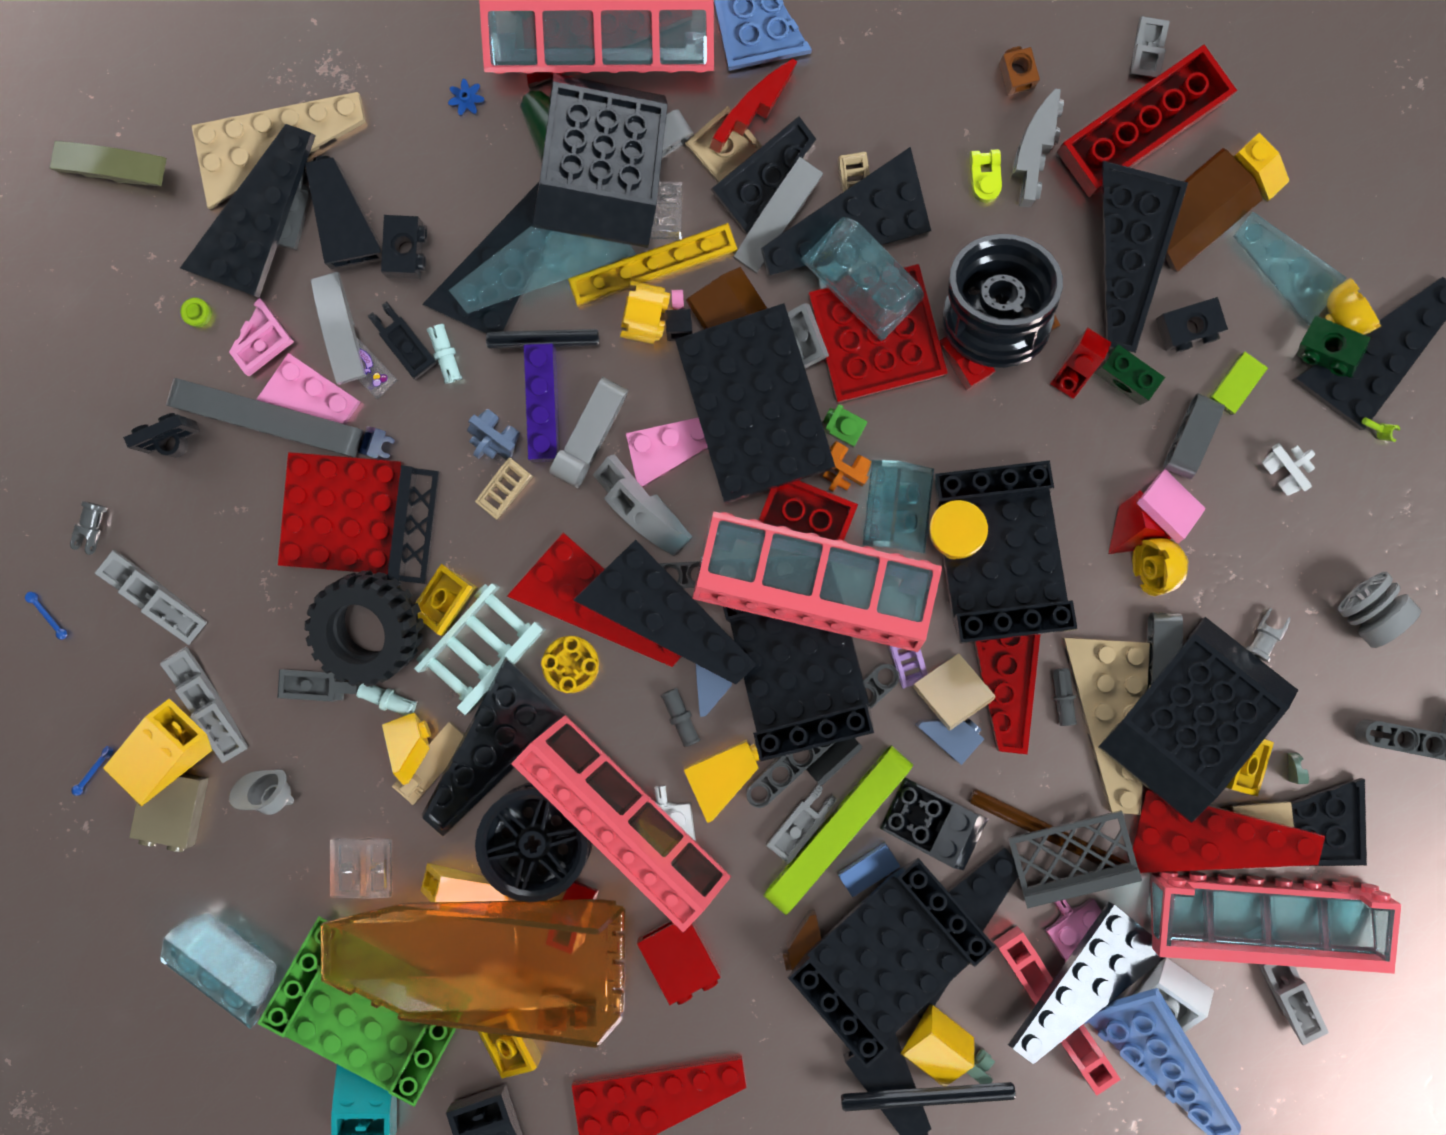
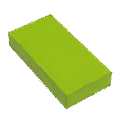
(1239, 382)

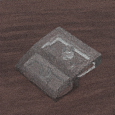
(361, 868)

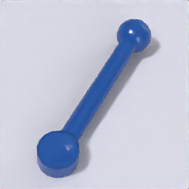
(32, 597)
(78, 789)

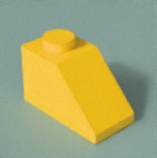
(1264, 165)
(406, 745)

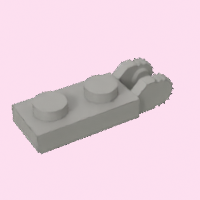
(800, 826)

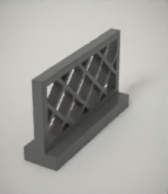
(1082, 883)

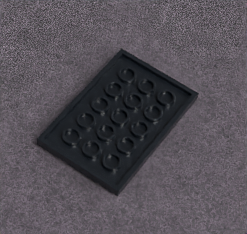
(755, 403)

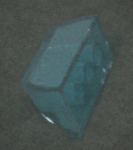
(864, 276)
(220, 965)

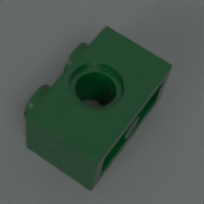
(1325, 334)
(1129, 375)

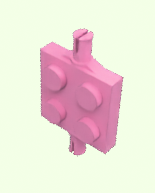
(1072, 925)

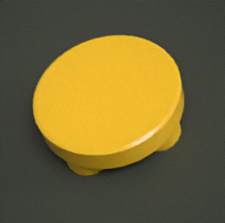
(958, 529)
(570, 664)

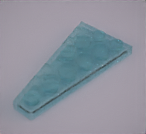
(532, 262)

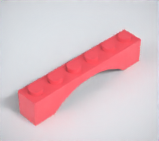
(1035, 980)

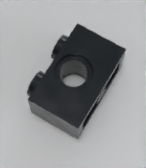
(395, 232)
(1205, 314)

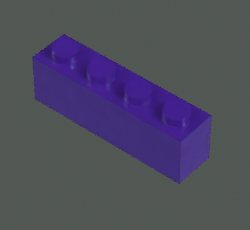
(541, 402)

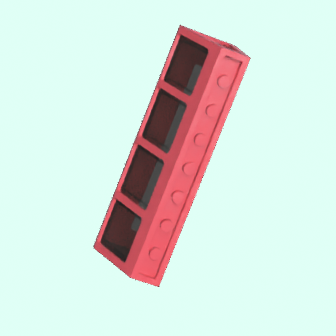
(622, 822)

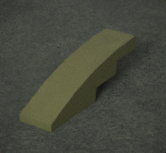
(108, 163)

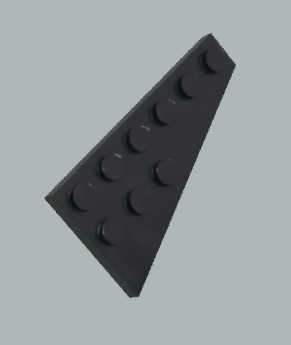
(883, 202)
(654, 605)
(982, 893)

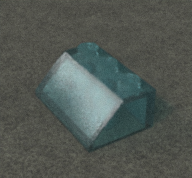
(898, 506)

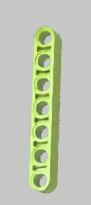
(838, 830)

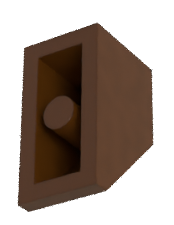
(802, 940)

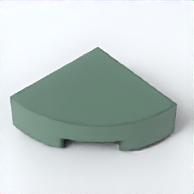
(1295, 771)

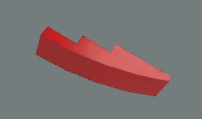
(757, 100)

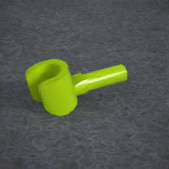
(1383, 430)

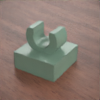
(982, 1064)

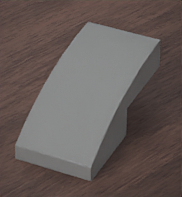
(1149, 47)

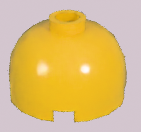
(1351, 309)
(1160, 565)

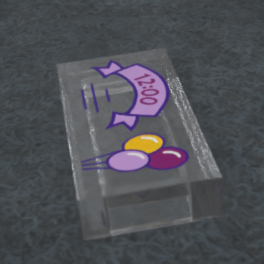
(378, 377)

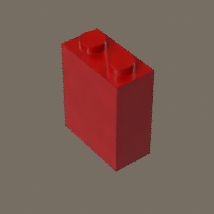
(679, 961)

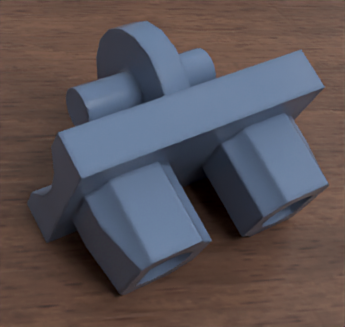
(490, 441)

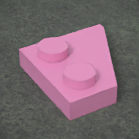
(259, 340)

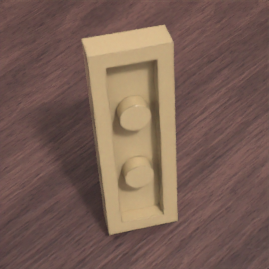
(433, 764)

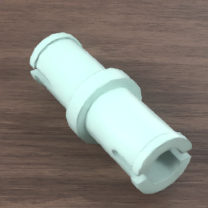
(444, 353)
(386, 699)

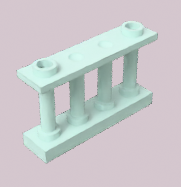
(527, 636)

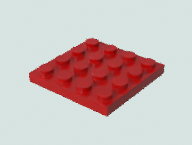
(864, 364)
(338, 512)

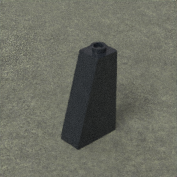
(340, 220)
(891, 1073)

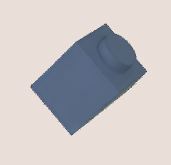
(710, 689)
(958, 742)

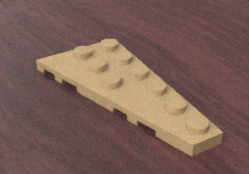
(234, 145)
(1108, 684)

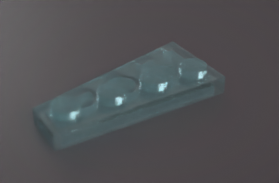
(1289, 266)

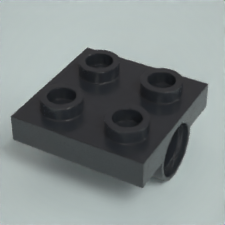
(154, 437)

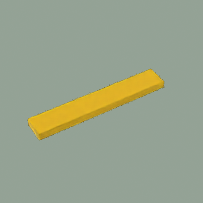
(653, 264)

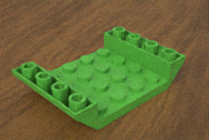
(350, 1030)

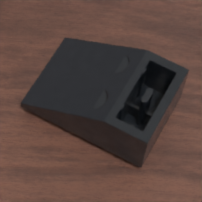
(934, 824)
(484, 1114)

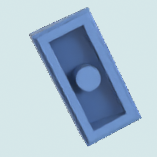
(868, 869)

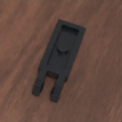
(404, 343)

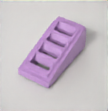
(909, 680)

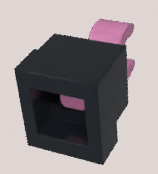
(678, 319)

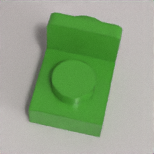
(844, 425)

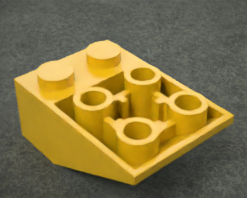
(158, 752)

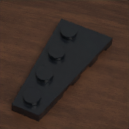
(756, 179)

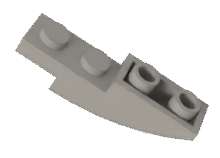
(1037, 139)
(642, 512)

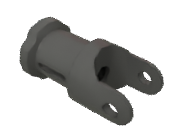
(88, 527)

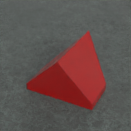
(1133, 526)

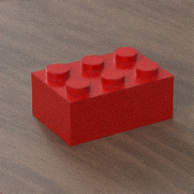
(808, 510)

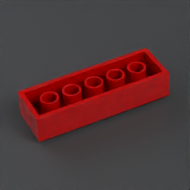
(1148, 118)

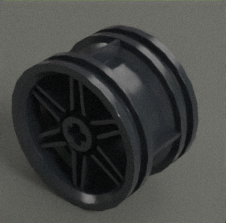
(1010, 300)
(524, 881)

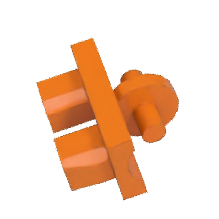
(856, 472)

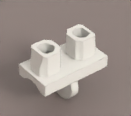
(1295, 480)

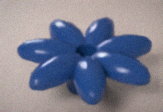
(467, 102)

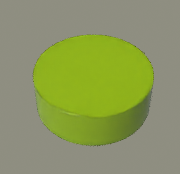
(196, 312)

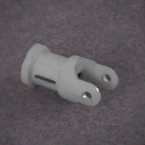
(1266, 638)

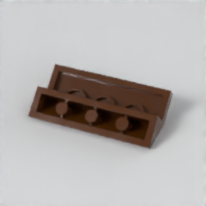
(1213, 202)
(725, 299)

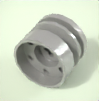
(1379, 610)

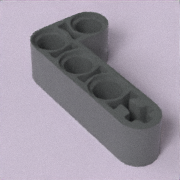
(1414, 740)

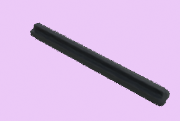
(928, 1096)

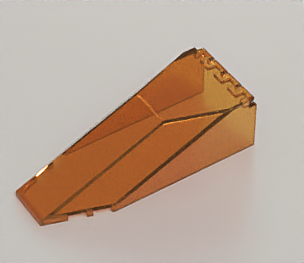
(487, 965)

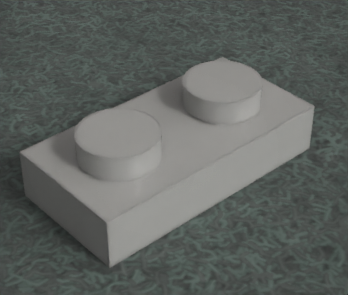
(807, 335)

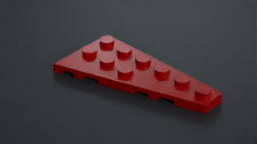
(556, 583)
(1217, 841)
(654, 1098)

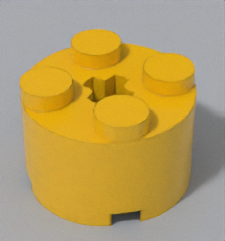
(643, 312)

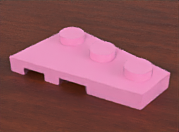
(308, 392)
(664, 448)

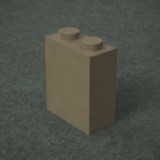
(172, 814)

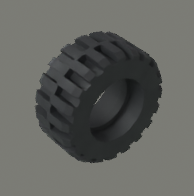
(337, 649)

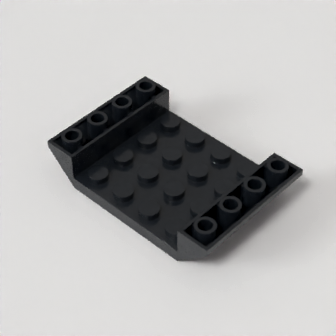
(601, 161)
(1018, 574)
(803, 686)
(1199, 720)
(888, 959)

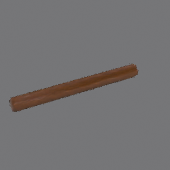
(1033, 824)

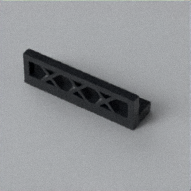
(402, 524)

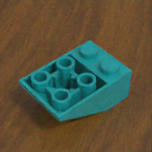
(361, 1106)

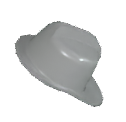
(262, 791)

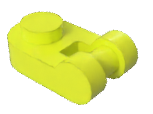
(986, 185)

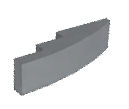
(778, 212)
(337, 328)
(151, 597)
(204, 704)
(1295, 1002)

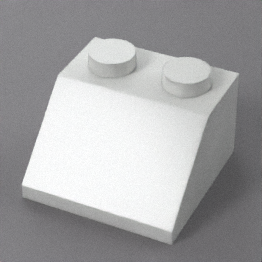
(1183, 993)

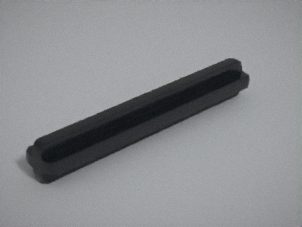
(559, 338)

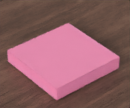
(1171, 506)

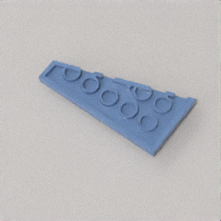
(758, 32)
(1161, 1052)

